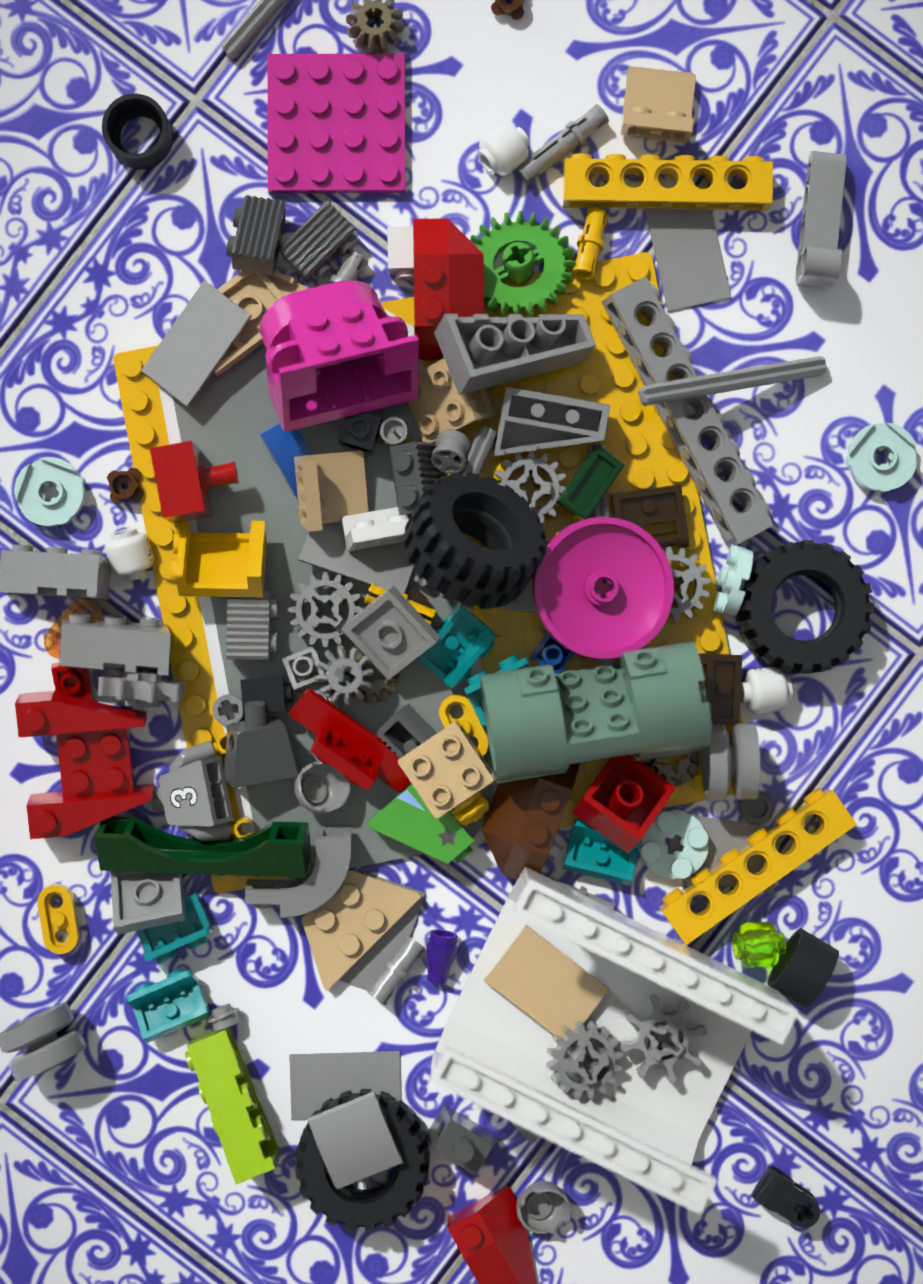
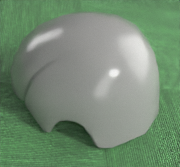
(321, 788)
(543, 1207)

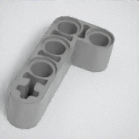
(818, 249)

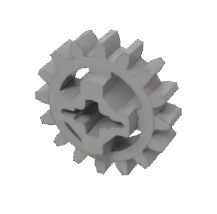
(545, 488)
(692, 573)
(313, 621)
(569, 1061)

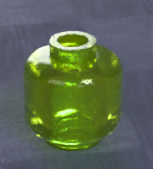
(758, 944)

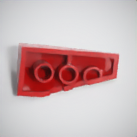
(494, 1240)

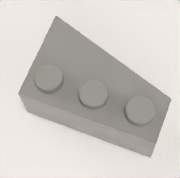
(547, 420)
(55, 573)
(115, 643)

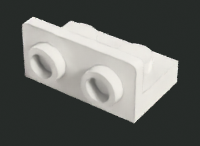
(373, 528)

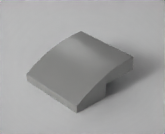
(355, 1140)

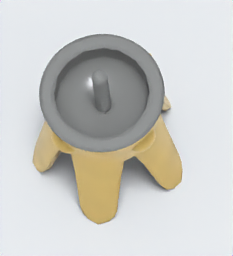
(394, 431)

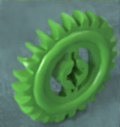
(519, 263)

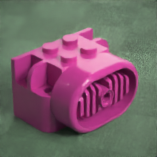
(336, 355)

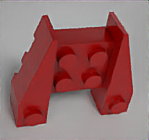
(92, 761)

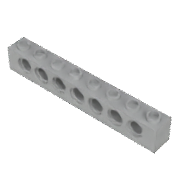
(686, 432)

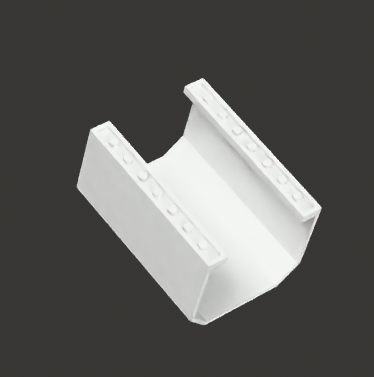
(640, 1124)

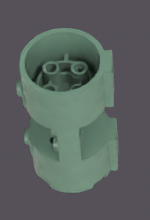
(640, 707)

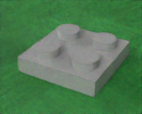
(390, 632)
(146, 900)

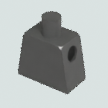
(258, 749)
(461, 1139)

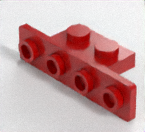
(347, 744)

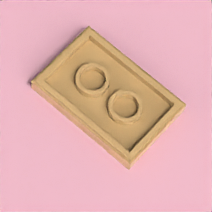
(545, 983)

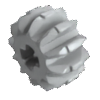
(333, 680)

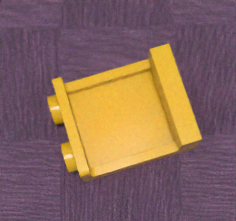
(220, 562)

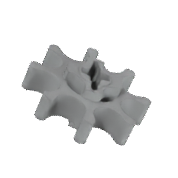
(141, 688)
(656, 1053)

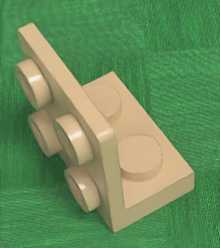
(658, 104)
(441, 406)
(330, 487)
(446, 769)

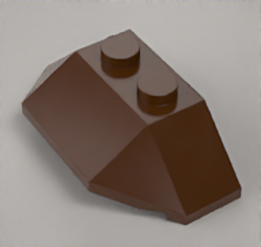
(526, 820)

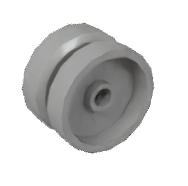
(731, 763)
(42, 1044)

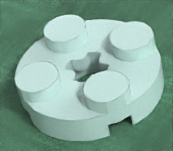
(901, 455)
(43, 473)
(732, 580)
(680, 863)

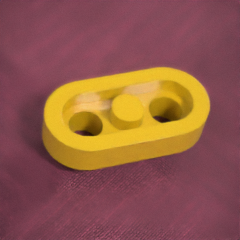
(469, 719)
(57, 918)

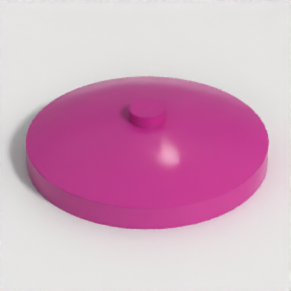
(603, 587)

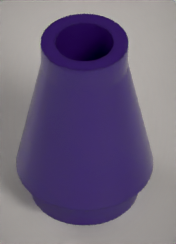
(441, 952)

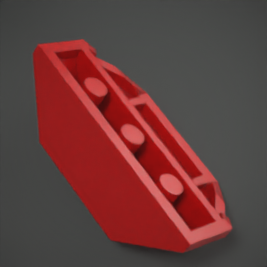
(446, 279)

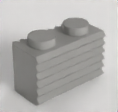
(250, 627)

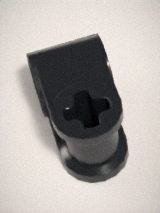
(782, 1194)

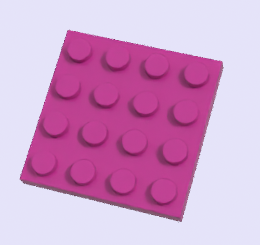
(336, 123)

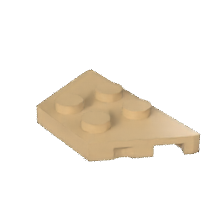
(255, 295)
(353, 922)

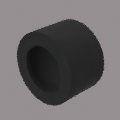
(130, 107)
(803, 968)

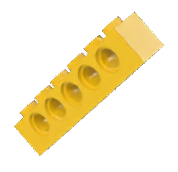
(753, 170)
(834, 823)

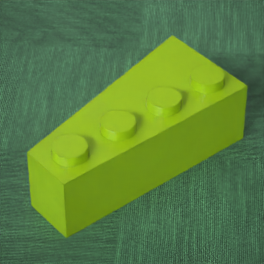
(233, 1104)

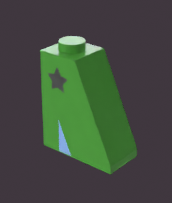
(412, 823)

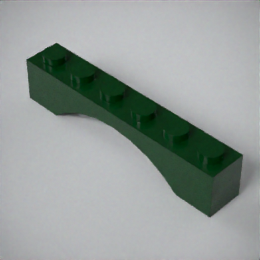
(136, 846)

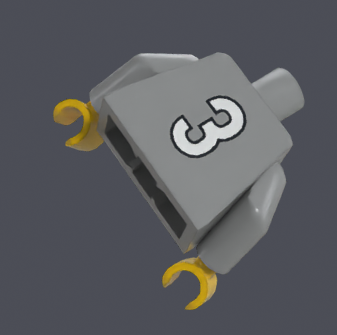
(198, 794)

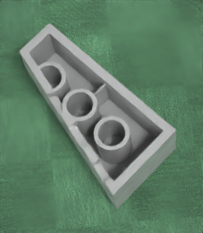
(510, 348)

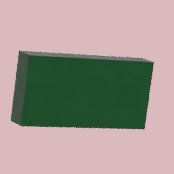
(590, 483)

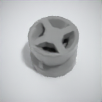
(450, 451)

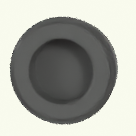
(756, 811)

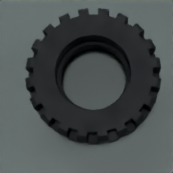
(457, 564)
(849, 598)
(369, 1206)

